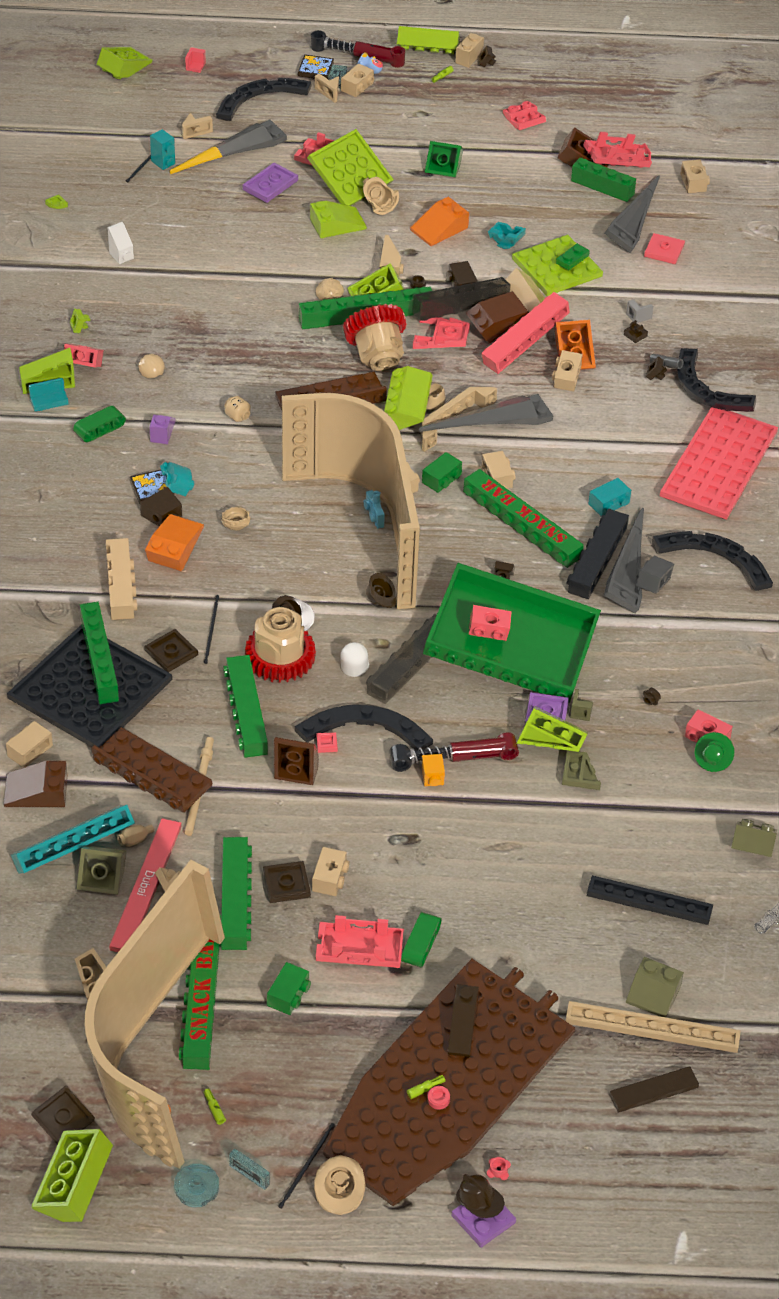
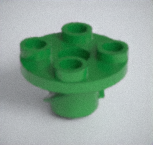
(714, 752)

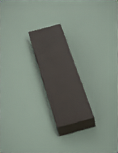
(654, 1089)

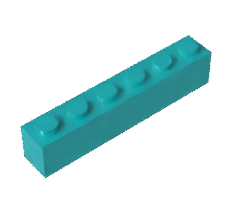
(72, 839)

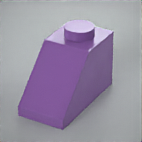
(161, 428)

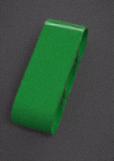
(99, 424)
(421, 939)

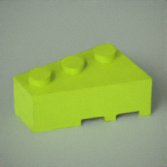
(49, 368)
(550, 731)

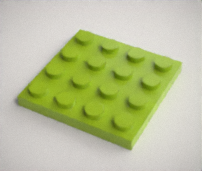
(346, 165)
(541, 266)

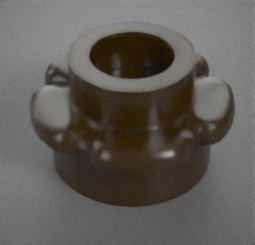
(417, 282)
(651, 696)

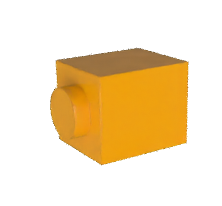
(433, 770)

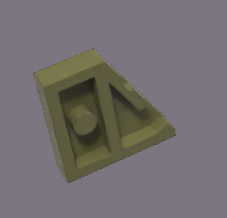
(579, 771)

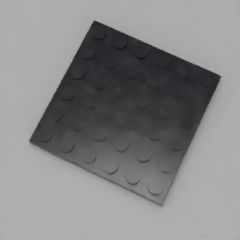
(66, 696)

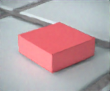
(326, 742)

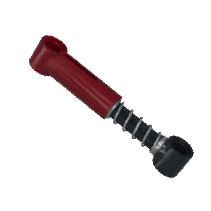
(393, 55)
(502, 746)

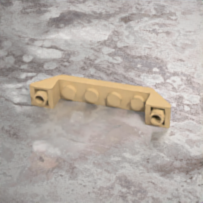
(479, 395)

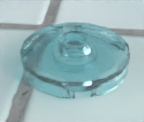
(199, 1194)

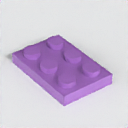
(270, 182)

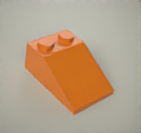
(441, 221)
(576, 338)
(173, 542)

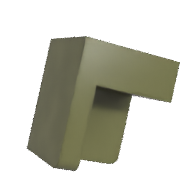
(581, 708)

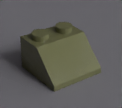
(101, 869)
(655, 987)

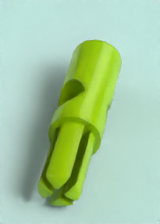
(442, 74)
(425, 1086)
(214, 1107)

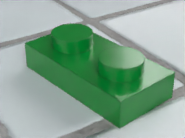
(572, 256)

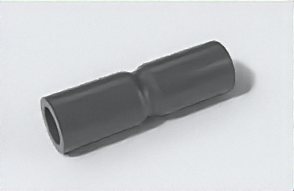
(668, 361)

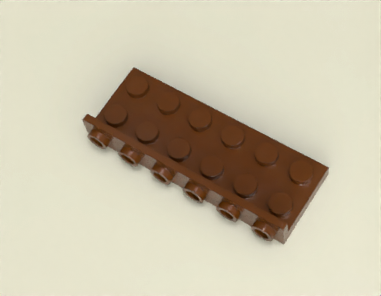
(362, 386)
(152, 770)

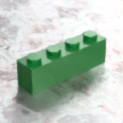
(603, 179)

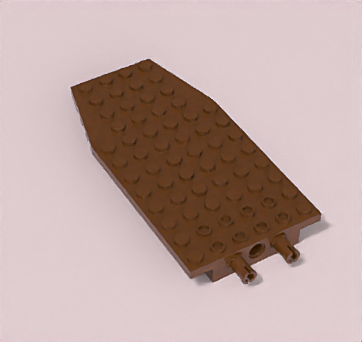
(407, 1140)

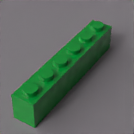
(99, 653)
(246, 706)
(235, 893)

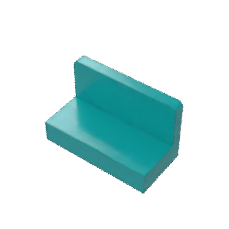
(48, 394)

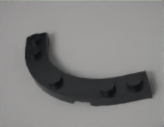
(243, 93)
(701, 392)
(719, 545)
(365, 715)

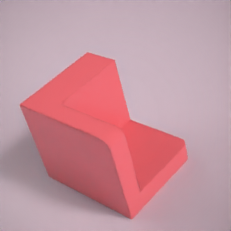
(195, 60)

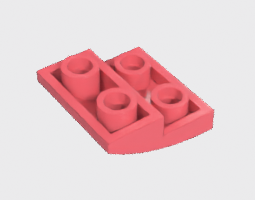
(524, 115)

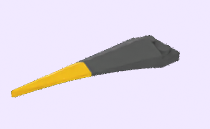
(254, 137)

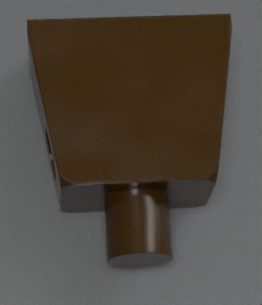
(160, 506)

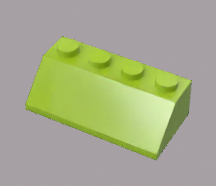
(428, 39)
(408, 396)
(73, 1175)

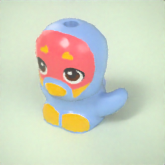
(371, 62)

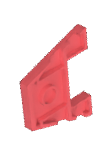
(446, 334)

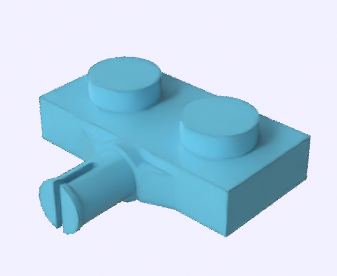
(373, 505)

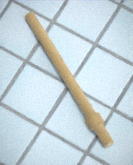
(206, 756)

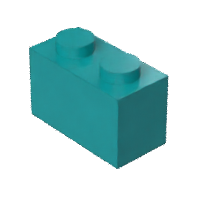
(162, 149)
(609, 496)

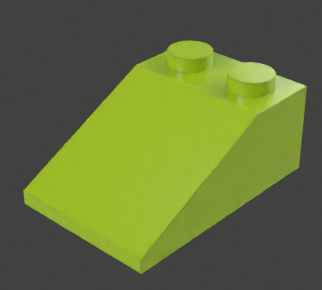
(122, 61)
(335, 219)
(381, 281)

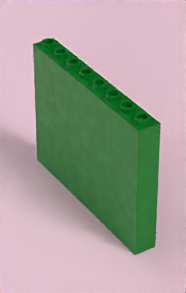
(544, 638)

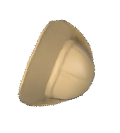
(339, 1185)

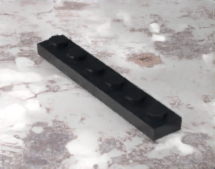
(650, 900)

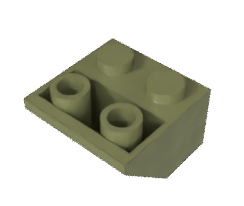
(754, 838)

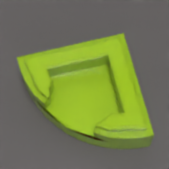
(56, 202)

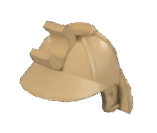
(380, 195)

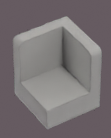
(639, 313)

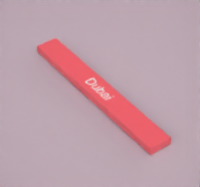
(146, 882)

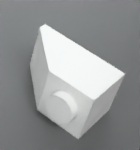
(119, 243)

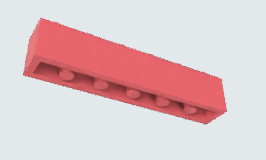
(525, 332)

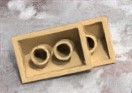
(525, 289)

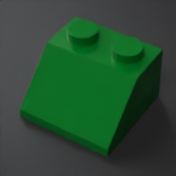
(443, 159)

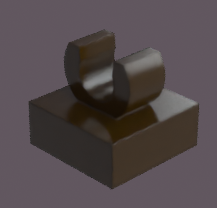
(486, 57)
(635, 332)
(656, 369)
(504, 568)

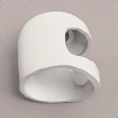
(354, 659)

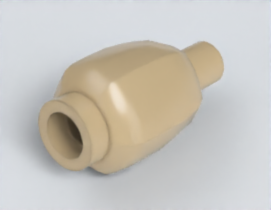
(134, 835)

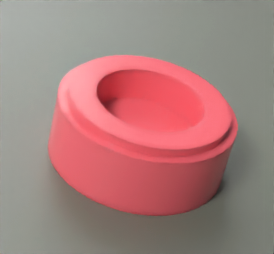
(438, 1097)

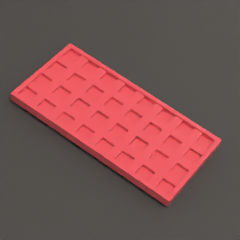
(719, 462)

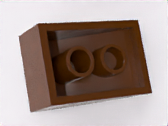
(573, 148)
(497, 315)
(295, 761)
(37, 785)

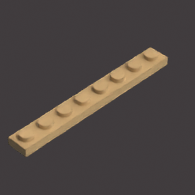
(653, 1027)

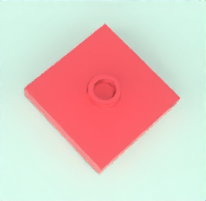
(664, 248)

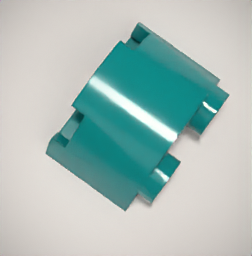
(505, 235)
(178, 478)

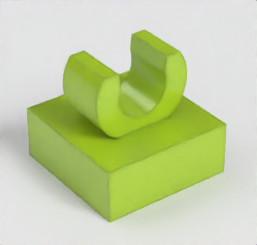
(78, 321)

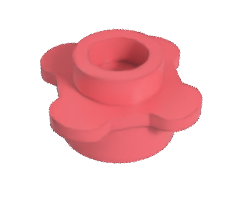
(501, 1163)

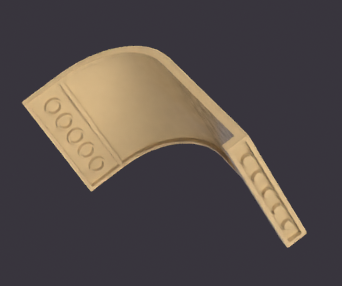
(358, 444)
(134, 989)

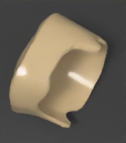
(436, 397)

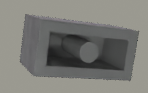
(654, 574)

